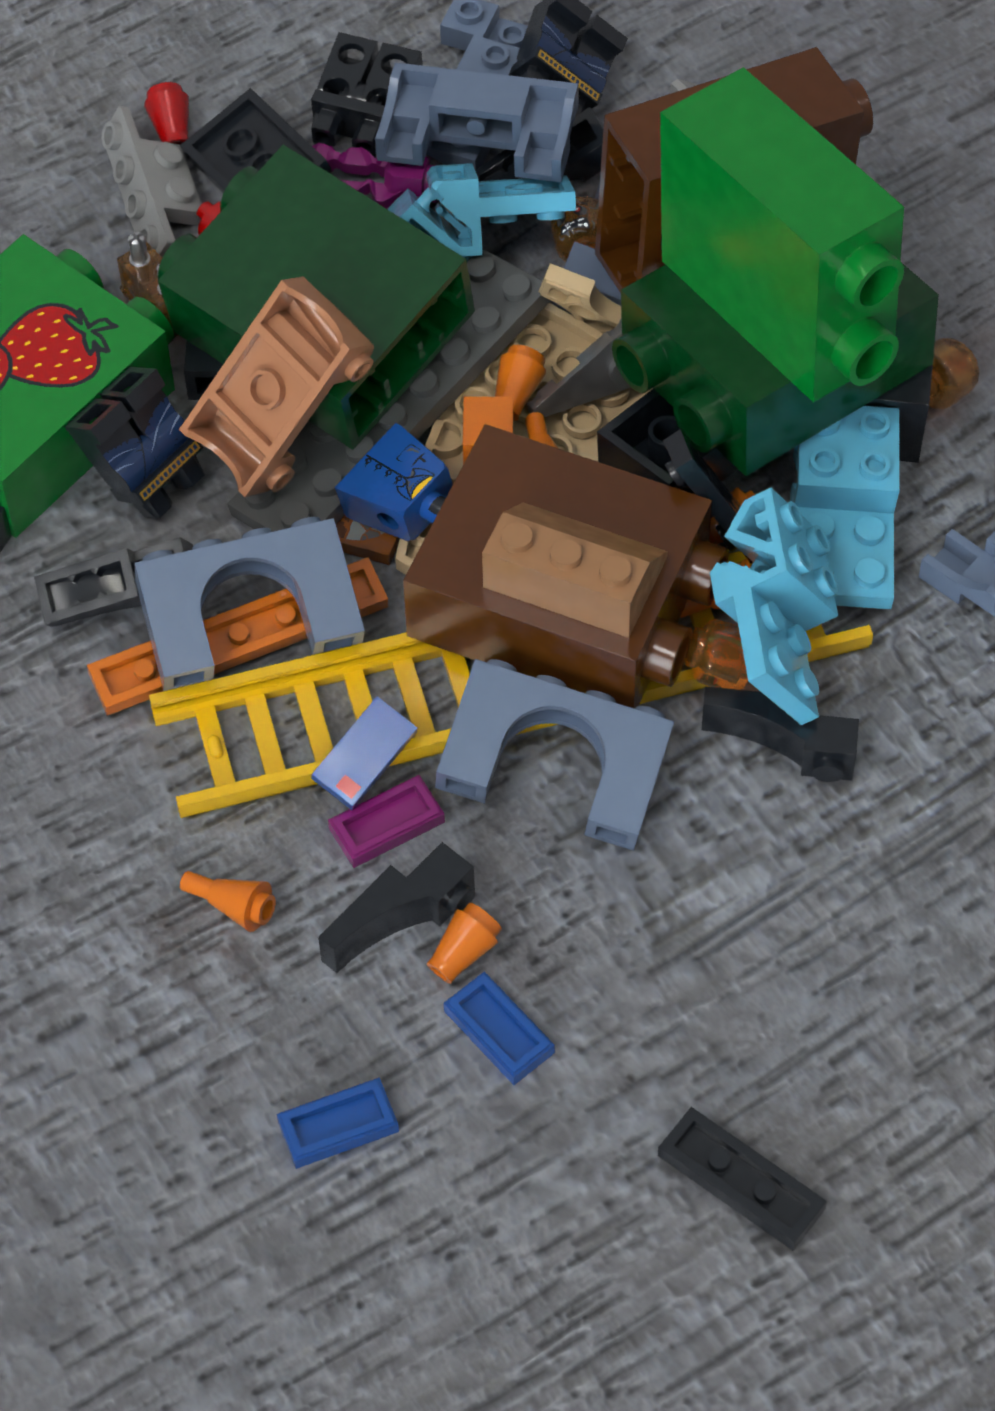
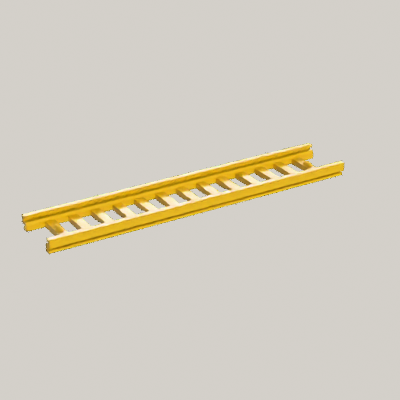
(351, 666)

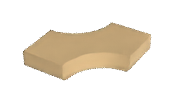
(580, 298)

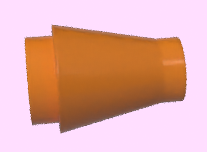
(519, 375)
(464, 941)

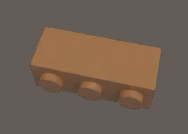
(571, 568)

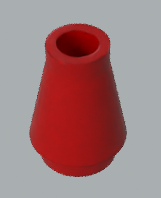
(168, 111)

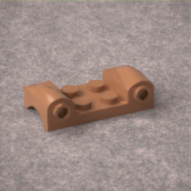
(276, 384)

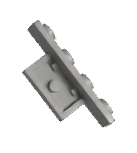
(151, 181)

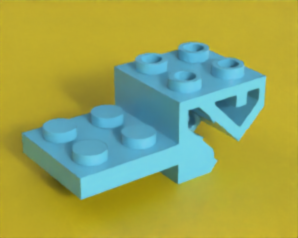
(471, 199)
(851, 492)
(778, 598)

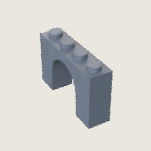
(300, 558)
(505, 702)

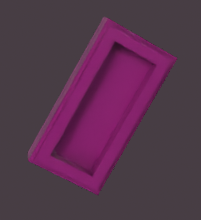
(386, 821)

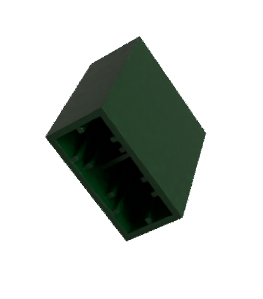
(364, 259)
(727, 389)

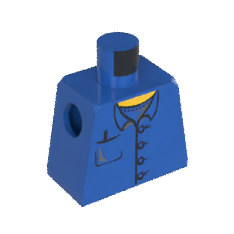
(396, 486)

